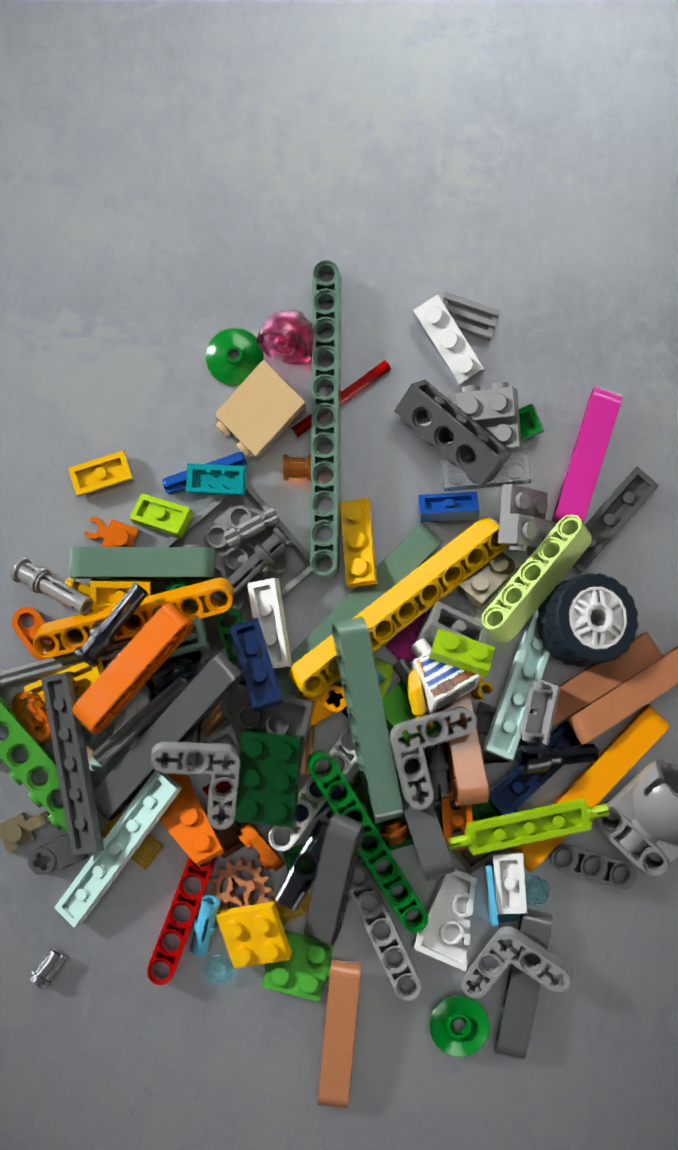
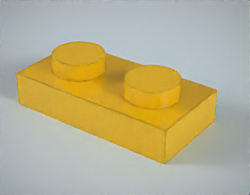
(100, 473)
(110, 591)

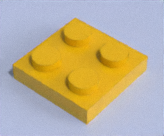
(254, 935)

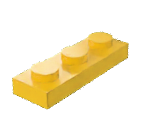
(358, 543)

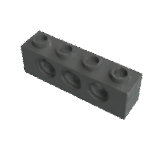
(467, 433)

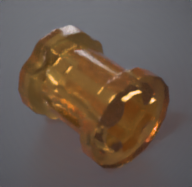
(296, 467)

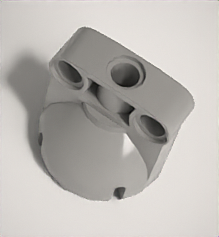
(646, 817)

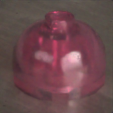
(287, 335)

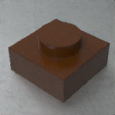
(229, 839)

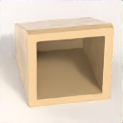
(260, 411)

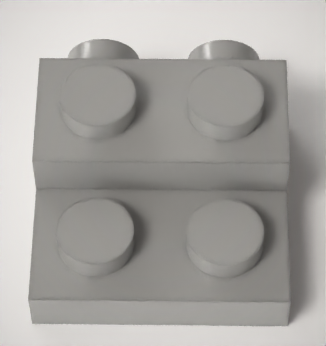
(494, 411)
(523, 518)

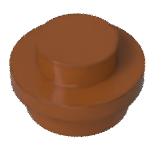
(394, 832)

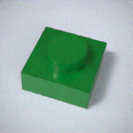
(529, 422)

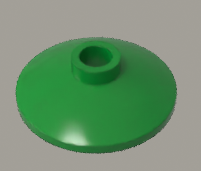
(233, 371)
(459, 1041)

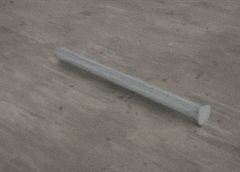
(55, 664)

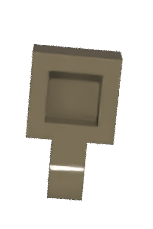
(19, 830)

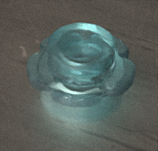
(542, 894)
(226, 968)

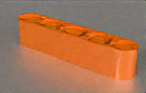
(132, 668)

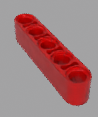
(179, 927)

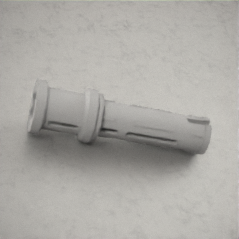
(42, 581)

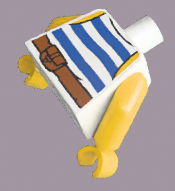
(438, 684)

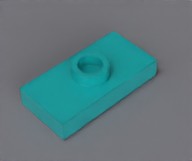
(216, 479)

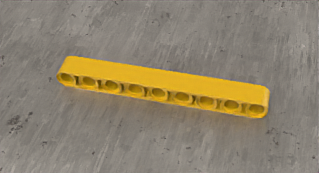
(405, 601)

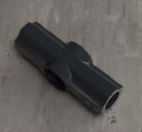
(298, 882)

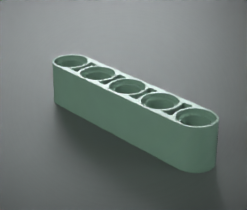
(142, 562)

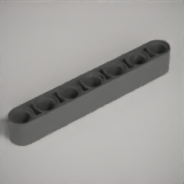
(172, 726)

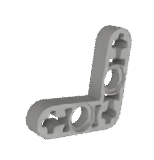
(414, 749)
(217, 771)
(508, 954)

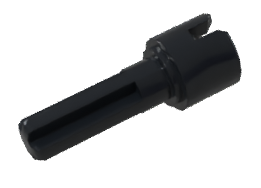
(541, 758)

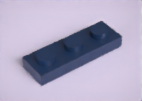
(256, 665)

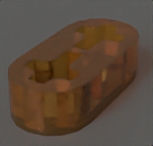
(33, 717)

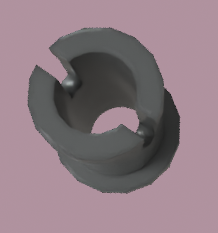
(47, 969)

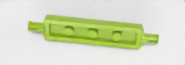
(528, 826)

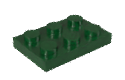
(269, 778)

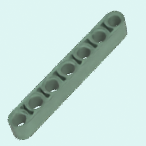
(367, 719)

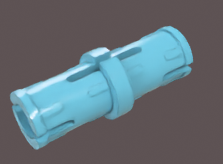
(203, 935)

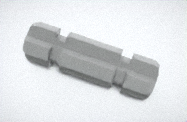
(251, 527)

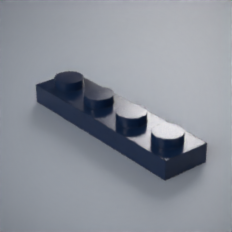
(516, 788)

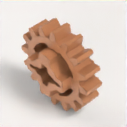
(236, 878)

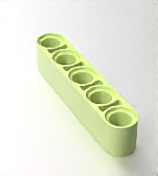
(536, 578)

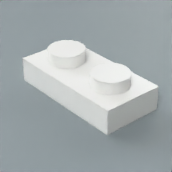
(509, 882)

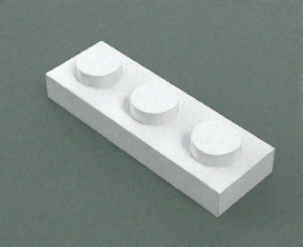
(448, 339)
(268, 608)

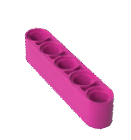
(587, 454)

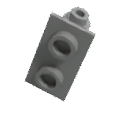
(543, 701)

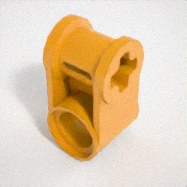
(323, 707)

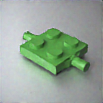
(304, 972)

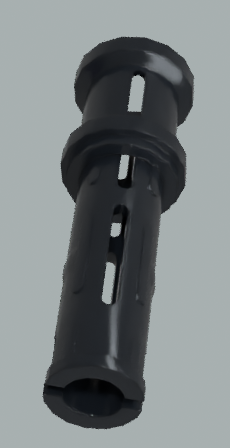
(100, 636)

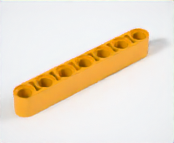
(200, 592)
(603, 774)

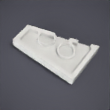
(449, 920)

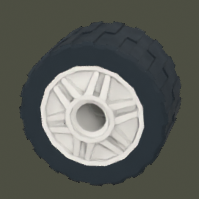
(588, 620)

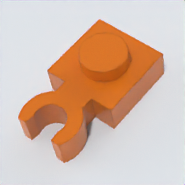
(115, 535)

